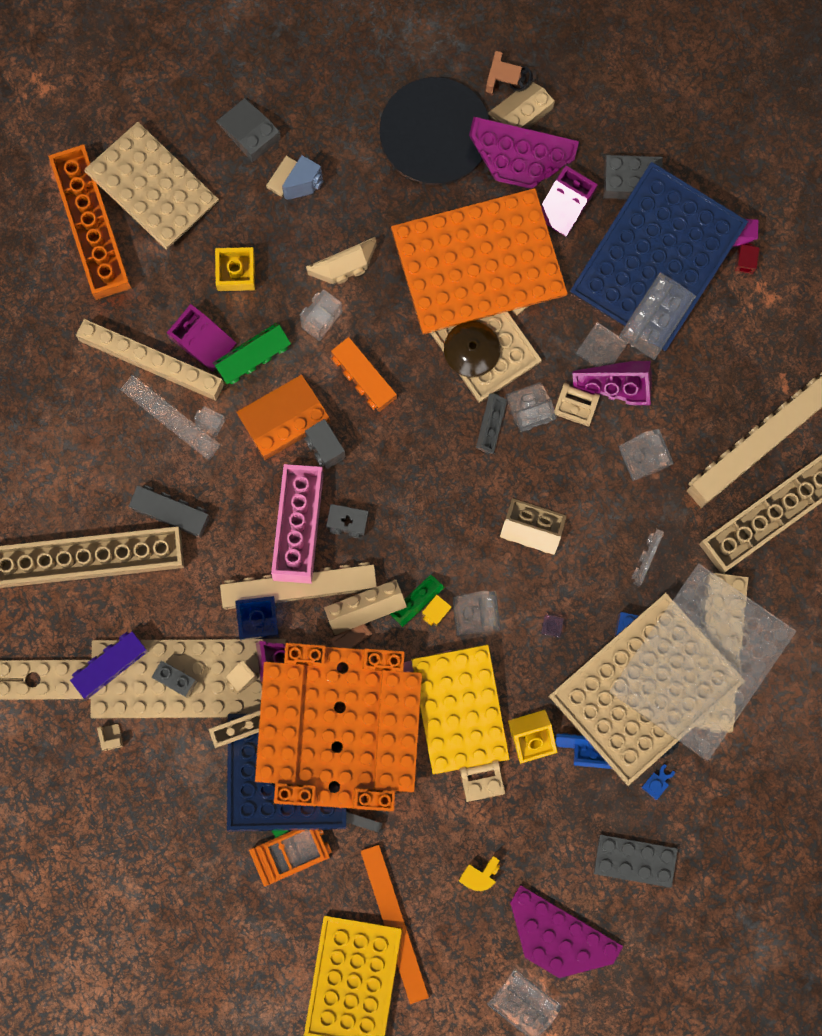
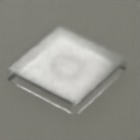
(601, 346)

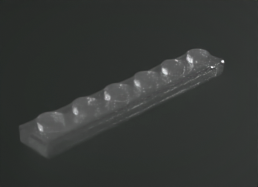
(170, 417)

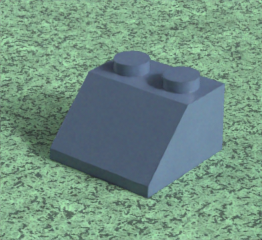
(303, 179)

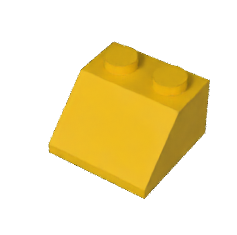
(532, 736)

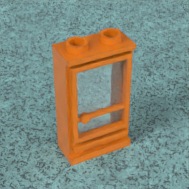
(289, 854)

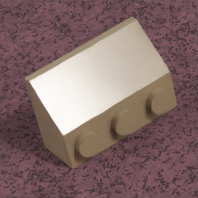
(523, 107)
(533, 526)

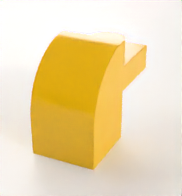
(480, 880)

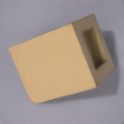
(110, 737)

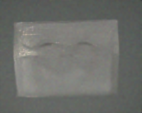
(524, 1005)

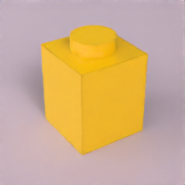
(436, 611)

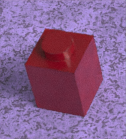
(747, 258)

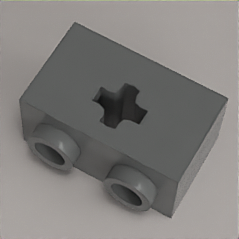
(340, 513)
(174, 679)

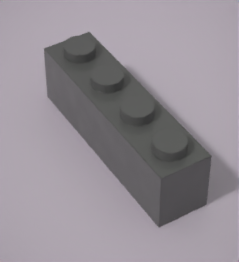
(168, 511)

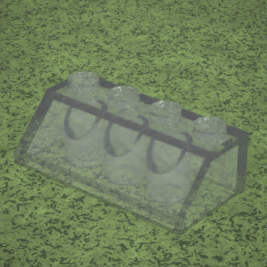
(657, 316)

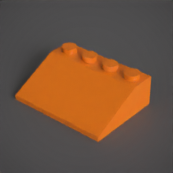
(282, 416)

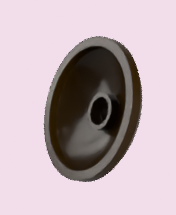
(470, 361)

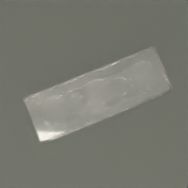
(646, 557)

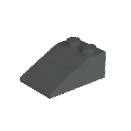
(249, 129)

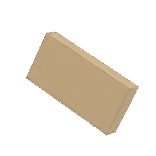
(280, 175)

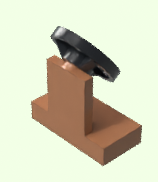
(507, 73)

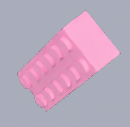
(297, 524)

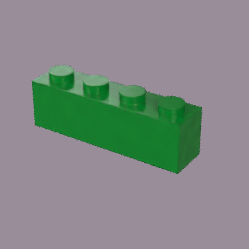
(252, 353)

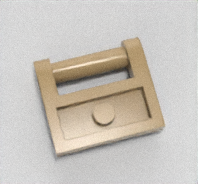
(573, 409)
(483, 787)

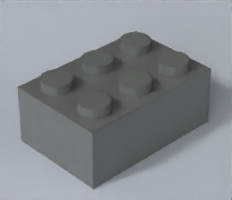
(624, 173)

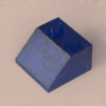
(257, 618)

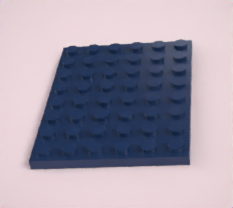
(658, 230)

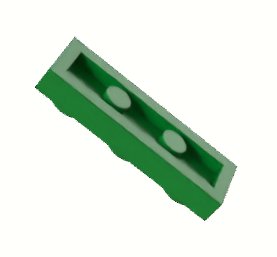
(418, 600)

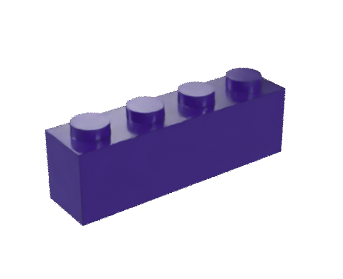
(109, 665)

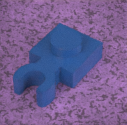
(656, 784)

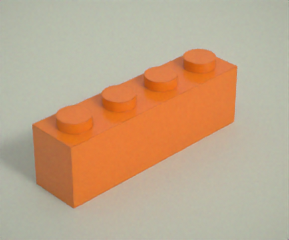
(363, 374)

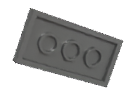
(635, 861)

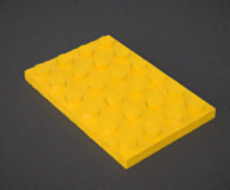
(460, 709)
(353, 979)

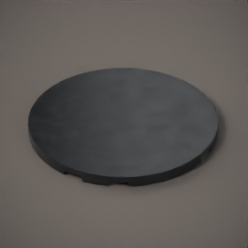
(429, 130)

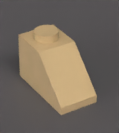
(240, 677)

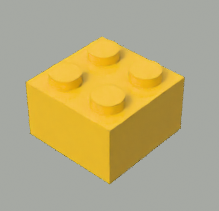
(235, 269)

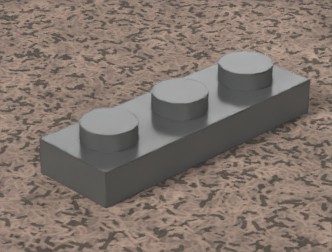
(491, 423)

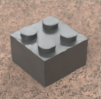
(325, 444)

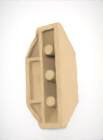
(344, 264)

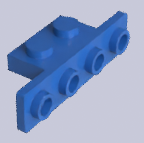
(584, 752)

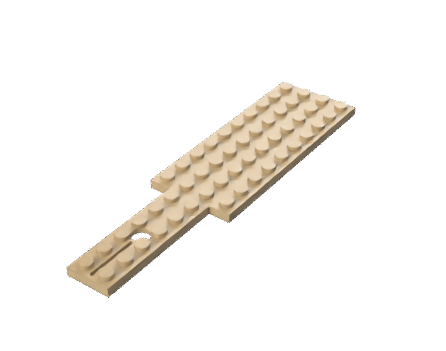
(140, 696)

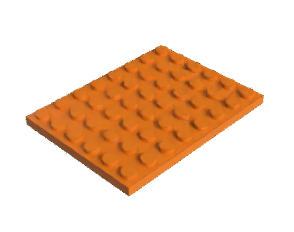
(478, 261)

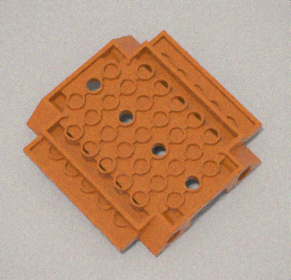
(374, 729)

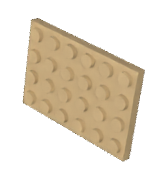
(151, 185)
(515, 357)

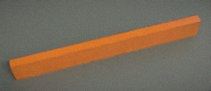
(393, 917)

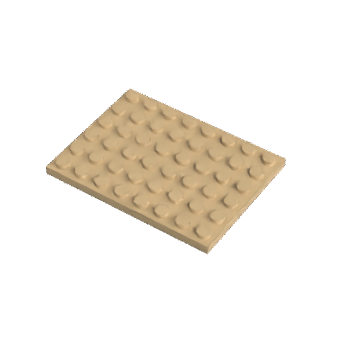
(612, 727)

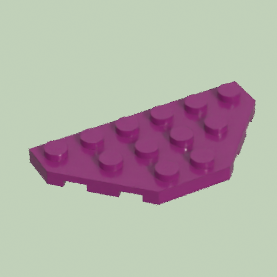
(520, 154)
(558, 939)

